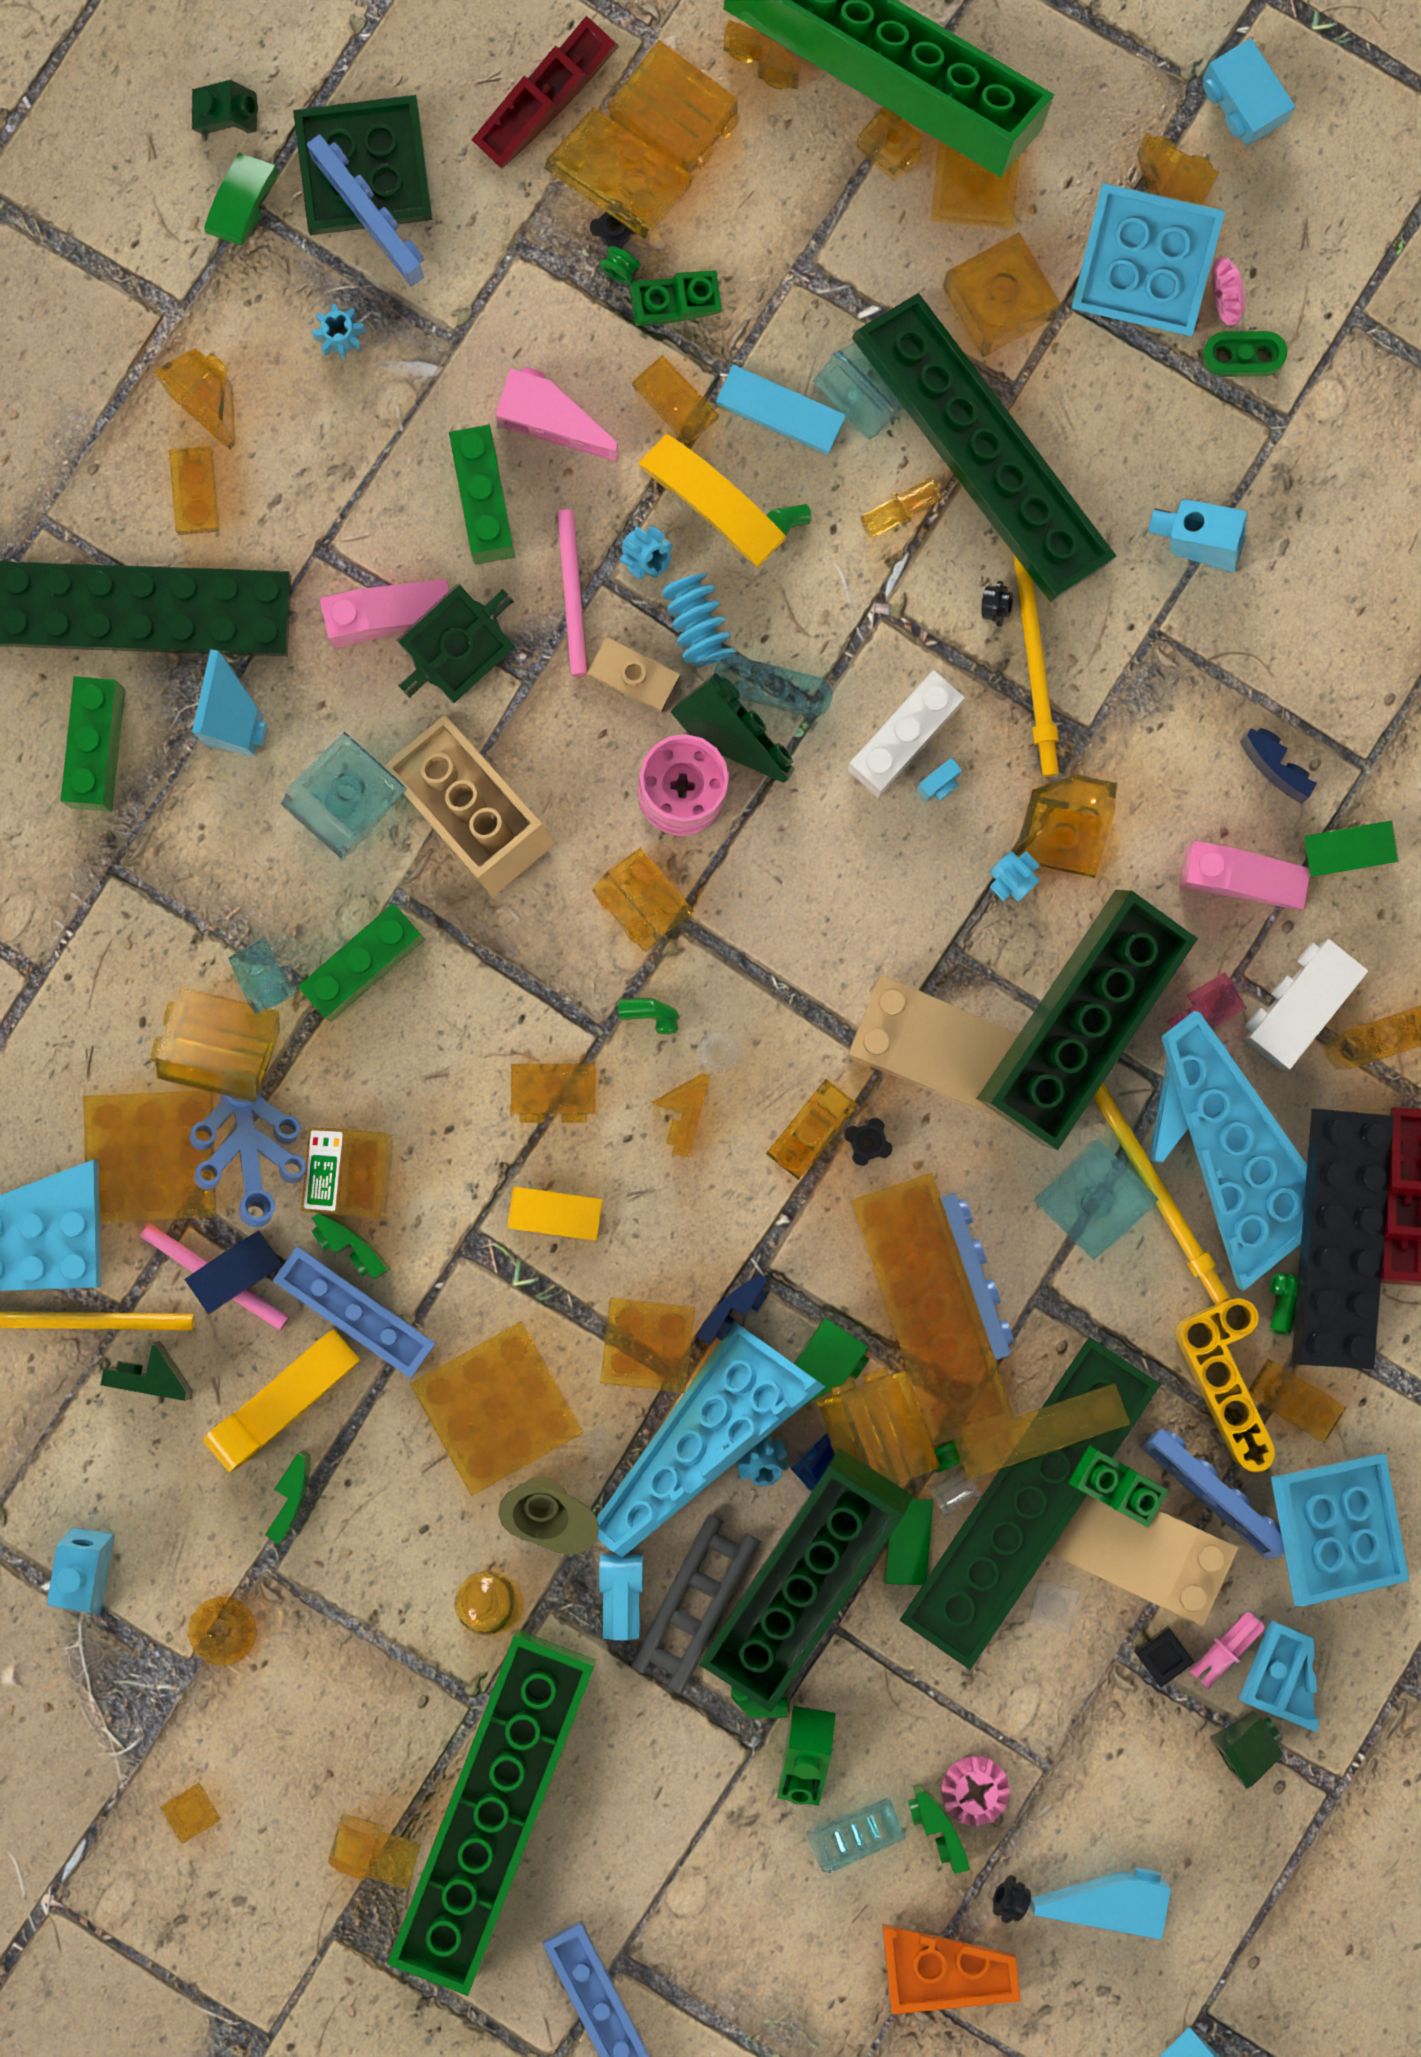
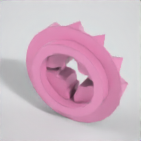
(1228, 291)
(983, 1772)

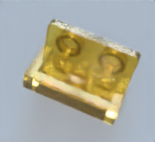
(641, 899)

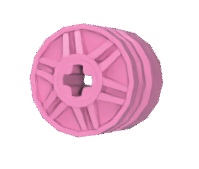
(687, 761)

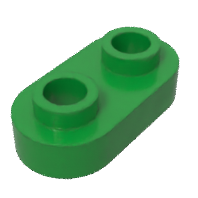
(1242, 352)

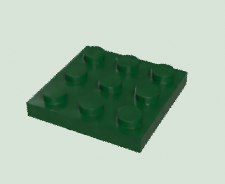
(381, 145)

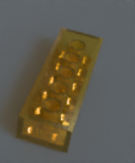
(931, 1309)

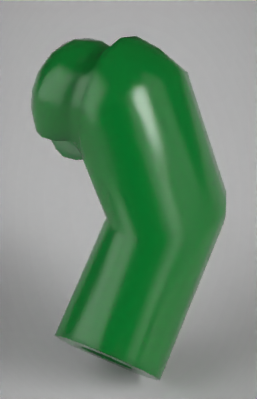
(790, 517)
(650, 1008)
(1285, 1307)
(754, 1710)

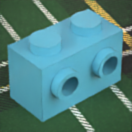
(1247, 93)

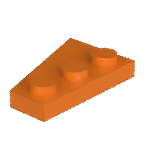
(945, 1973)

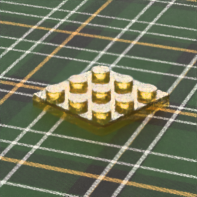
(148, 1155)
(496, 1408)

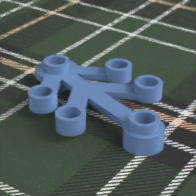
(248, 1142)

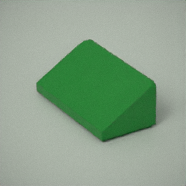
(909, 1545)

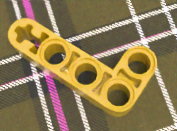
(1233, 1387)
(281, 1401)

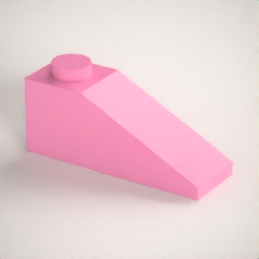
(544, 412)
(378, 611)
(1243, 875)

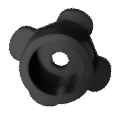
(602, 228)
(996, 603)
(879, 1146)
(1011, 1900)

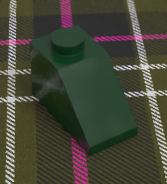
(1249, 1747)

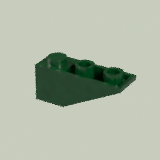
(740, 735)

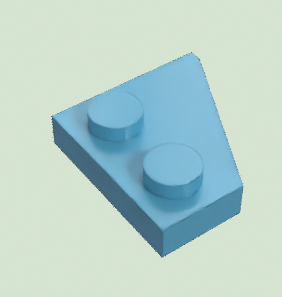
(1283, 1676)

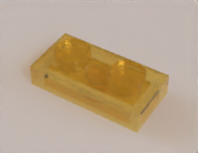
(675, 400)
(194, 490)

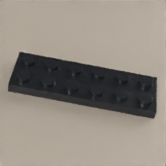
(1342, 1239)

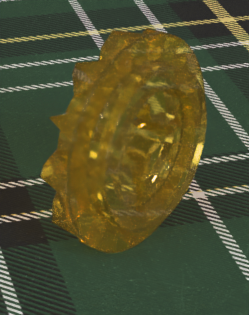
(235, 1616)

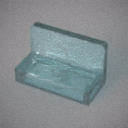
(858, 390)

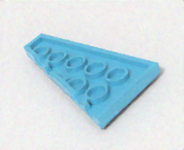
(1243, 1152)
(52, 1232)
(721, 1416)

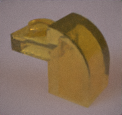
(366, 1851)

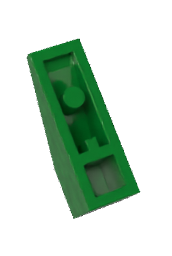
(832, 1357)

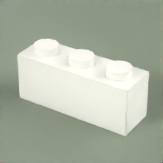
(905, 734)
(1304, 1004)

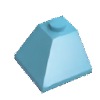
(226, 711)

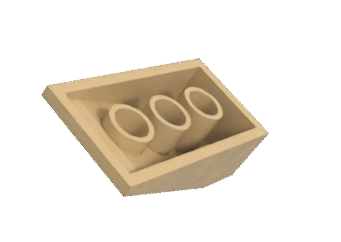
(470, 806)
(929, 1043)
(1163, 1563)

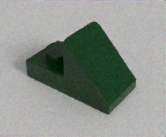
(160, 1379)

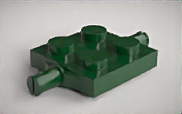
(455, 643)

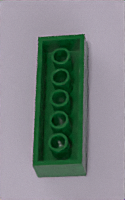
(1087, 1018)
(806, 1579)

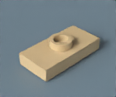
(633, 675)

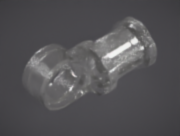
(954, 1491)

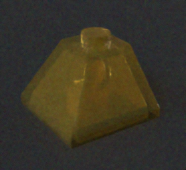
(202, 391)
(1068, 824)

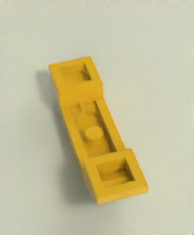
(713, 498)

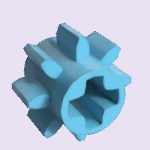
(338, 342)
(646, 552)
(1014, 875)
(764, 1462)

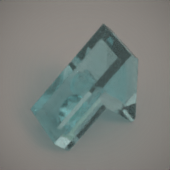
(261, 976)

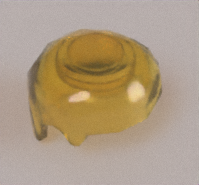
(488, 1603)

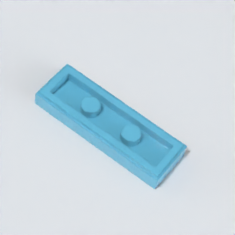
(780, 409)

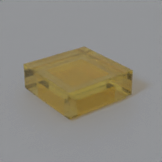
(190, 1812)

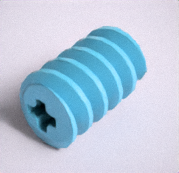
(696, 621)

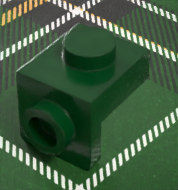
(224, 107)

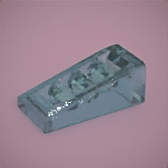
(822, 1851)

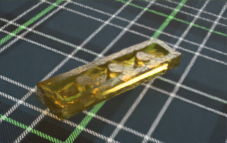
(1041, 1431)

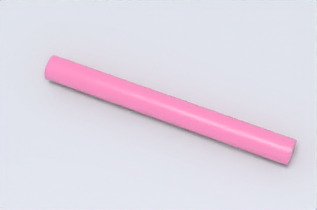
(572, 593)
(194, 1262)

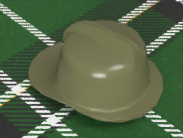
(548, 1517)

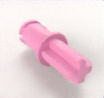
(1228, 1648)

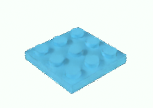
(1147, 259)
(1340, 1529)

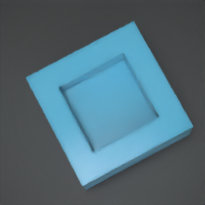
(940, 782)

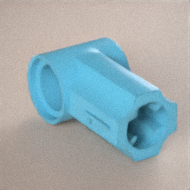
(621, 1588)

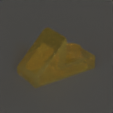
(688, 1101)

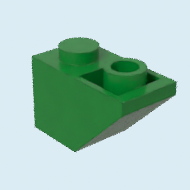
(806, 1755)

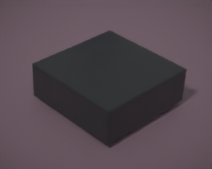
(1164, 1656)

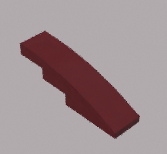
(545, 93)
(1403, 1214)

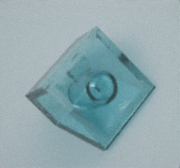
(343, 795)
(1095, 1199)

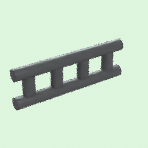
(669, 1610)

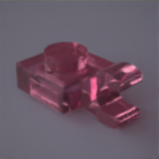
(1214, 1000)

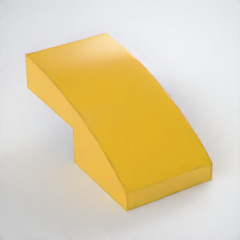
(554, 1213)

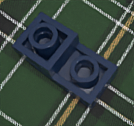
(1266, 754)
(233, 1272)
(745, 1297)

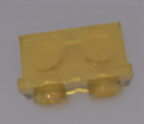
(553, 1091)

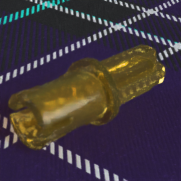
(901, 507)

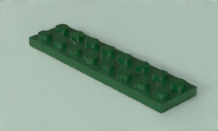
(984, 447)
(144, 608)
(1019, 1520)

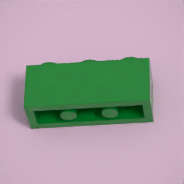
(482, 494)
(92, 744)
(361, 962)

